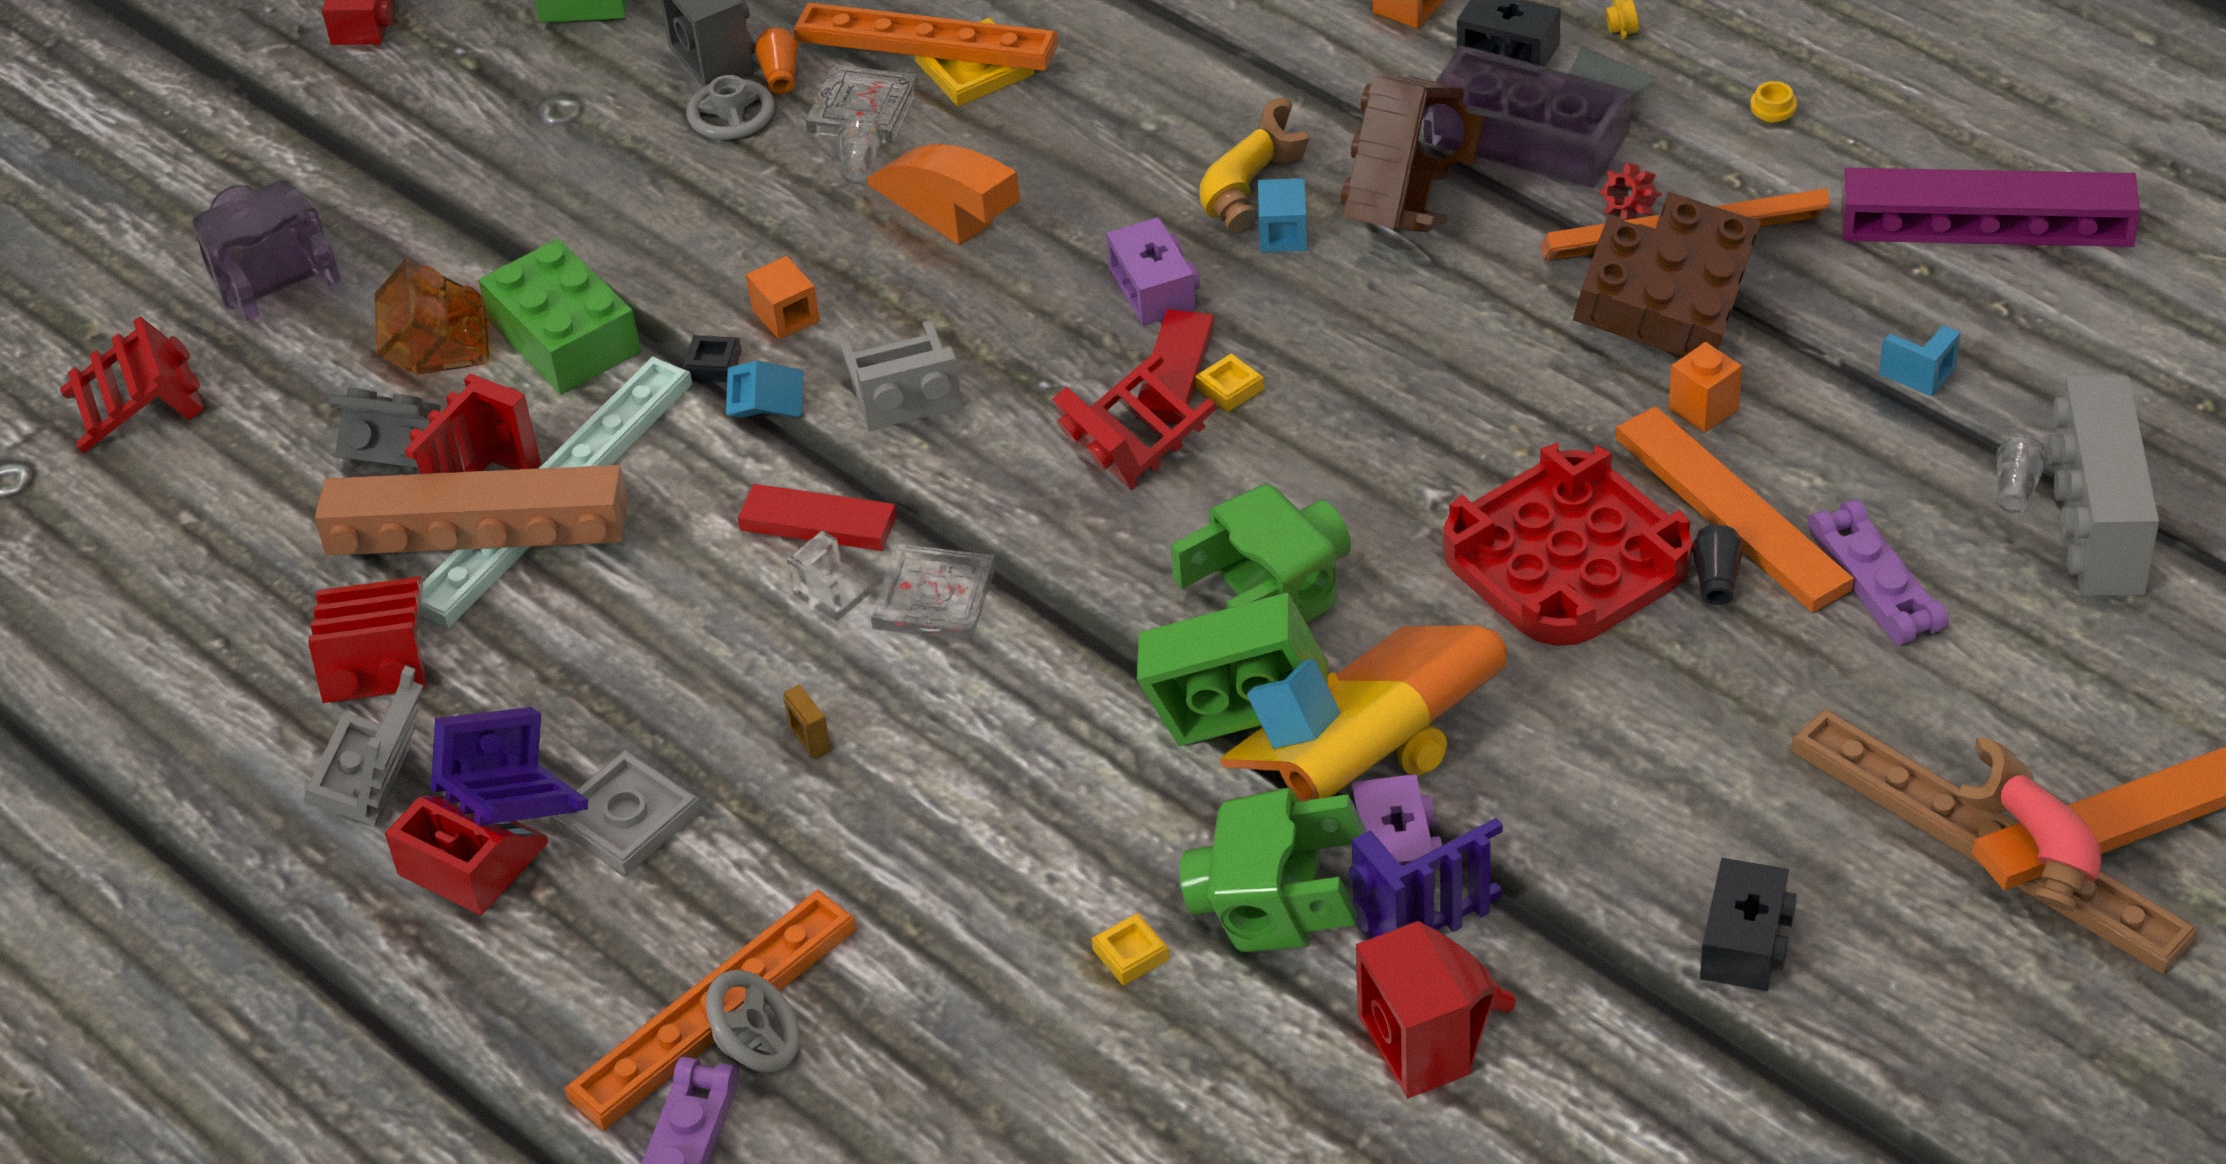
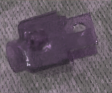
(262, 243)

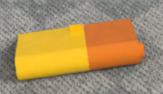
(1382, 705)

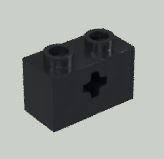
(1511, 29)
(1745, 924)

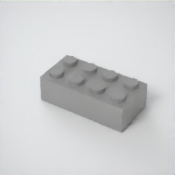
(2103, 485)

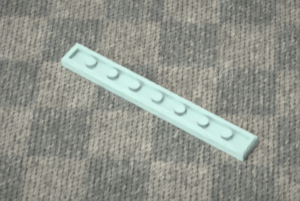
(596, 443)

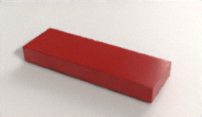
(1183, 346)
(806, 513)

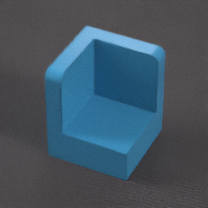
(1282, 215)
(1920, 366)
(764, 388)
(1295, 707)

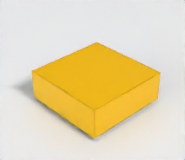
(1229, 382)
(1130, 949)

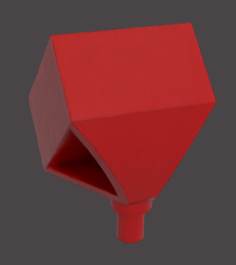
(1425, 1004)

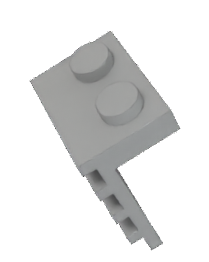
(904, 379)
(366, 758)

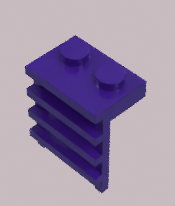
(494, 769)
(1399, 895)

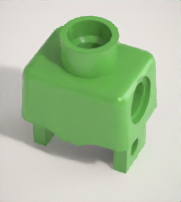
(1267, 550)
(1267, 866)

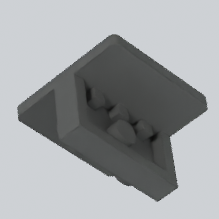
(379, 426)

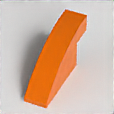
(948, 188)

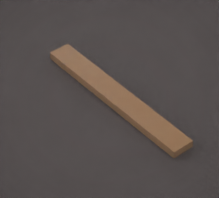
(1934, 806)

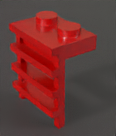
(150, 369)
(489, 427)
(1112, 443)
(366, 638)

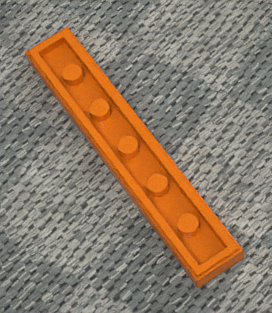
(926, 36)
(1767, 210)
(1729, 502)
(2116, 816)
(683, 1029)

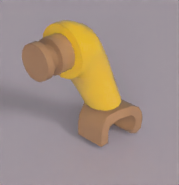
(1226, 182)

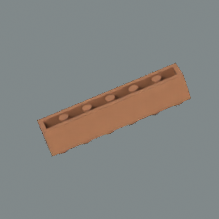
(472, 510)

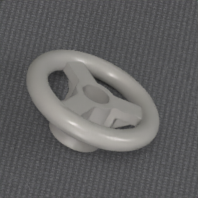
(728, 98)
(748, 1026)

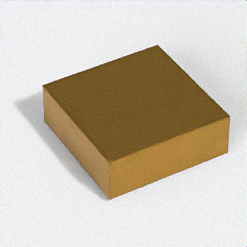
(806, 722)

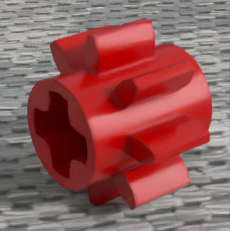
(1617, 191)

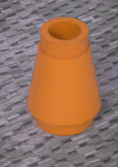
(778, 58)

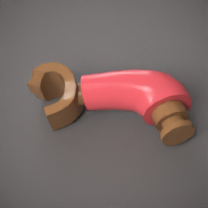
(2061, 835)

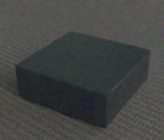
(711, 357)

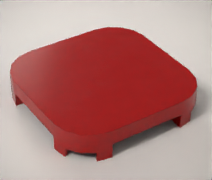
(1567, 547)

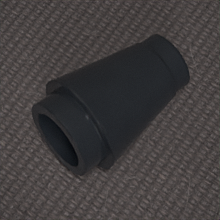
(1717, 562)

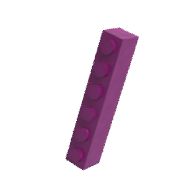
(1990, 207)

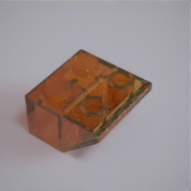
(429, 321)

